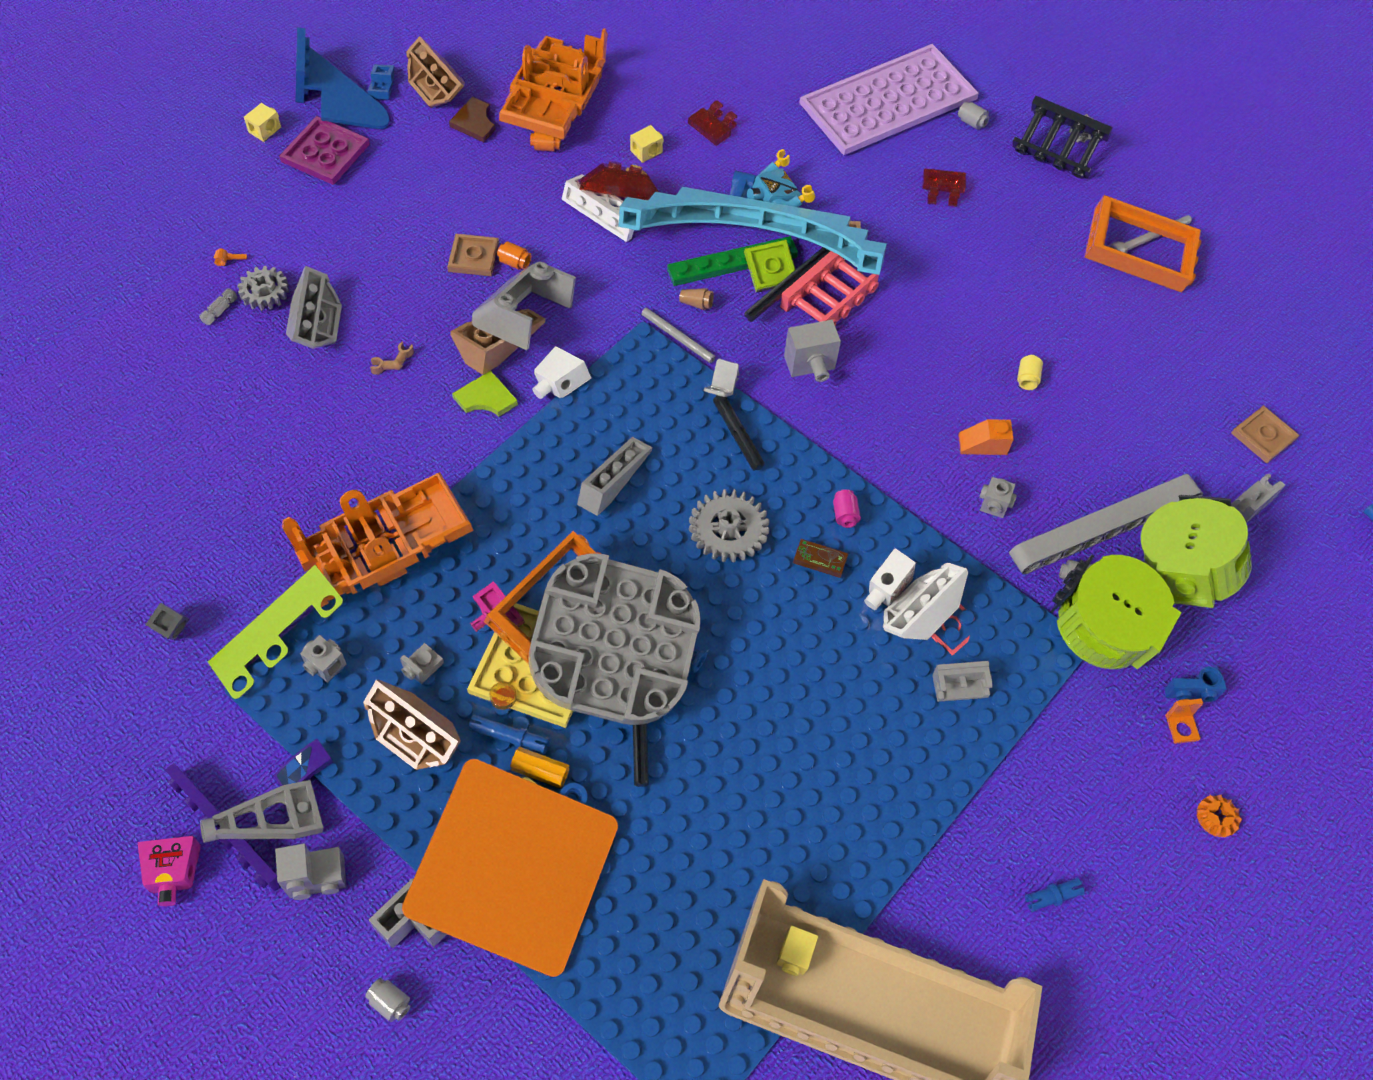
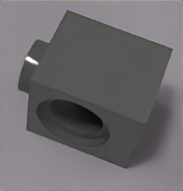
(167, 621)

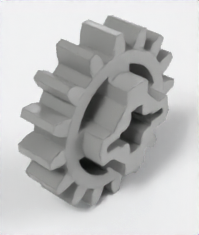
(263, 288)

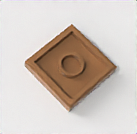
(473, 254)
(1265, 434)

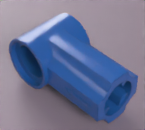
(741, 183)

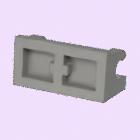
(1257, 497)
(962, 681)

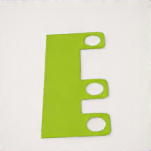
(265, 628)

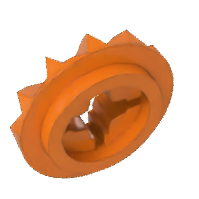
(1211, 822)

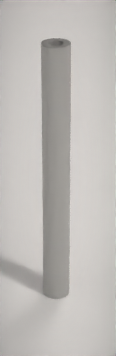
(678, 335)

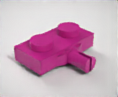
(487, 600)

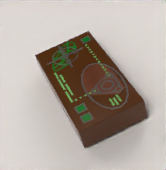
(820, 558)

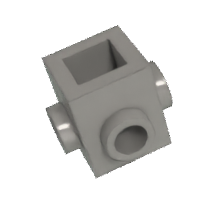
(997, 497)
(322, 658)

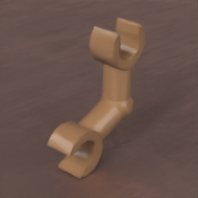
(395, 364)

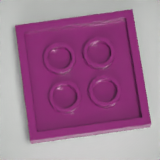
(324, 150)

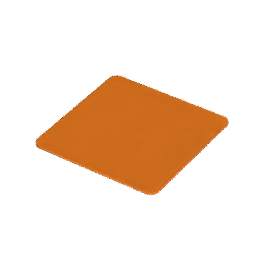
(511, 868)

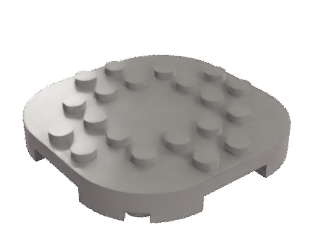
(614, 640)

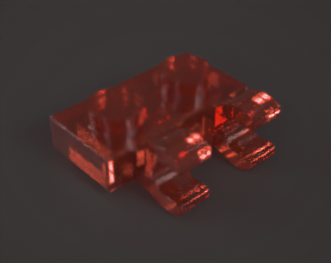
(709, 126)
(945, 181)

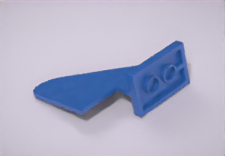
(340, 97)

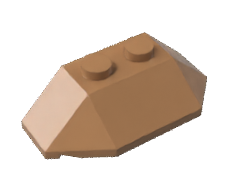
(431, 74)
(410, 726)

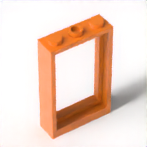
(1149, 221)
(502, 624)

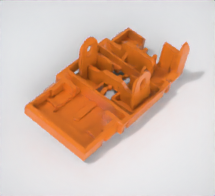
(536, 103)

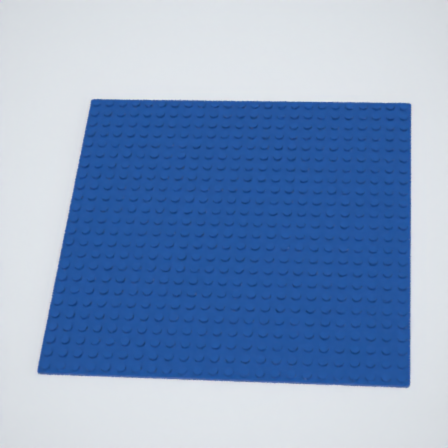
(789, 758)

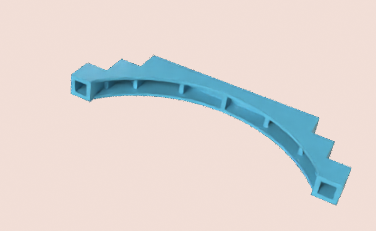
(702, 206)

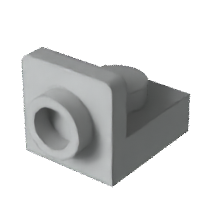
(421, 663)

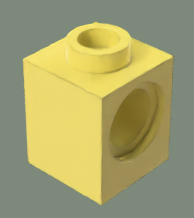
(262, 122)
(646, 143)
(796, 951)

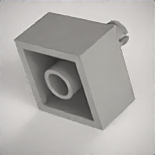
(812, 349)

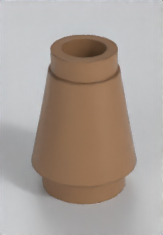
(697, 298)

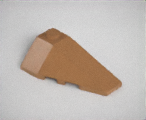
(484, 350)

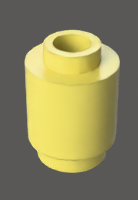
(1030, 372)

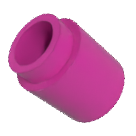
(846, 508)

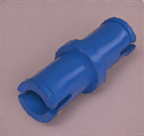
(1054, 894)

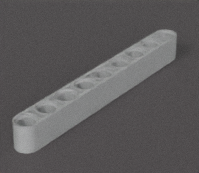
(1099, 525)

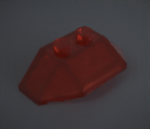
(618, 181)

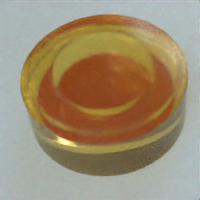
(503, 695)

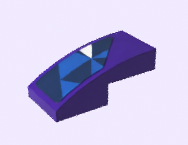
(304, 764)

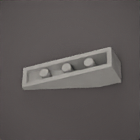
(610, 478)

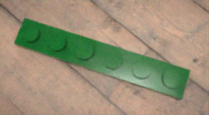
(716, 264)

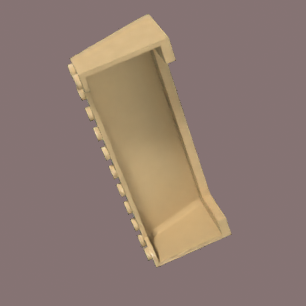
(879, 1001)

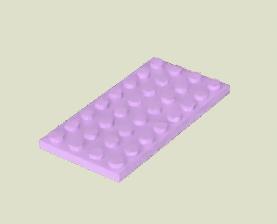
(888, 99)

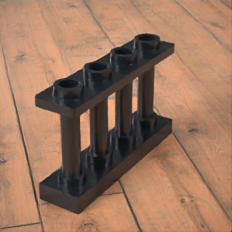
(1061, 116)

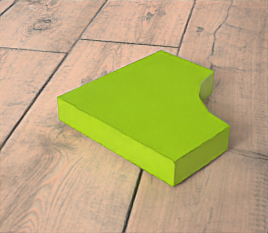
(485, 394)

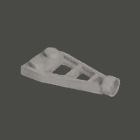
(301, 809)

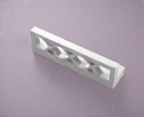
(596, 207)

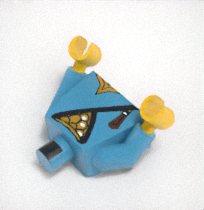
(776, 187)

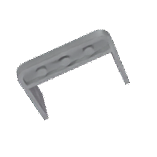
(498, 312)

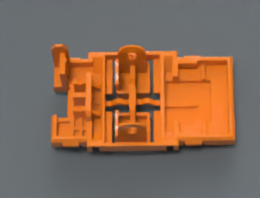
(421, 514)

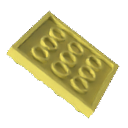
(504, 664)

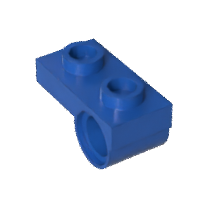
(1197, 688)

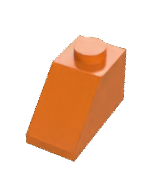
(987, 438)

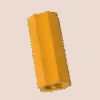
(539, 767)

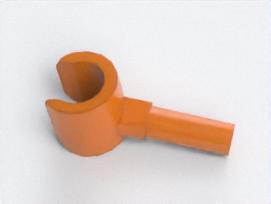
(222, 256)

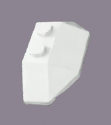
(926, 603)

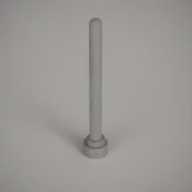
(1124, 247)

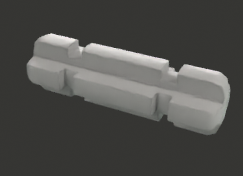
(218, 306)

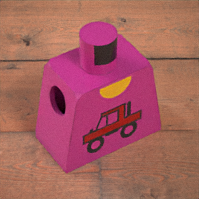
(168, 866)

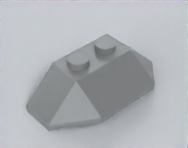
(314, 311)

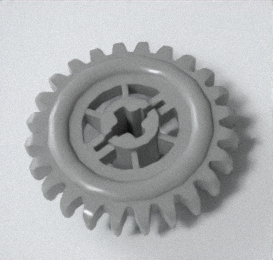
(729, 512)

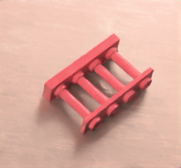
(820, 273)

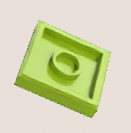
(769, 264)

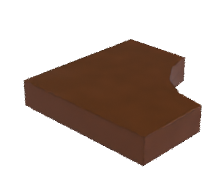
(473, 120)

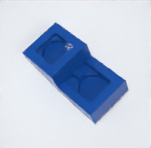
(381, 81)

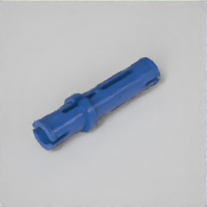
(509, 734)

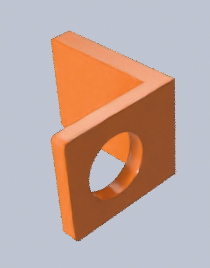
(1183, 712)

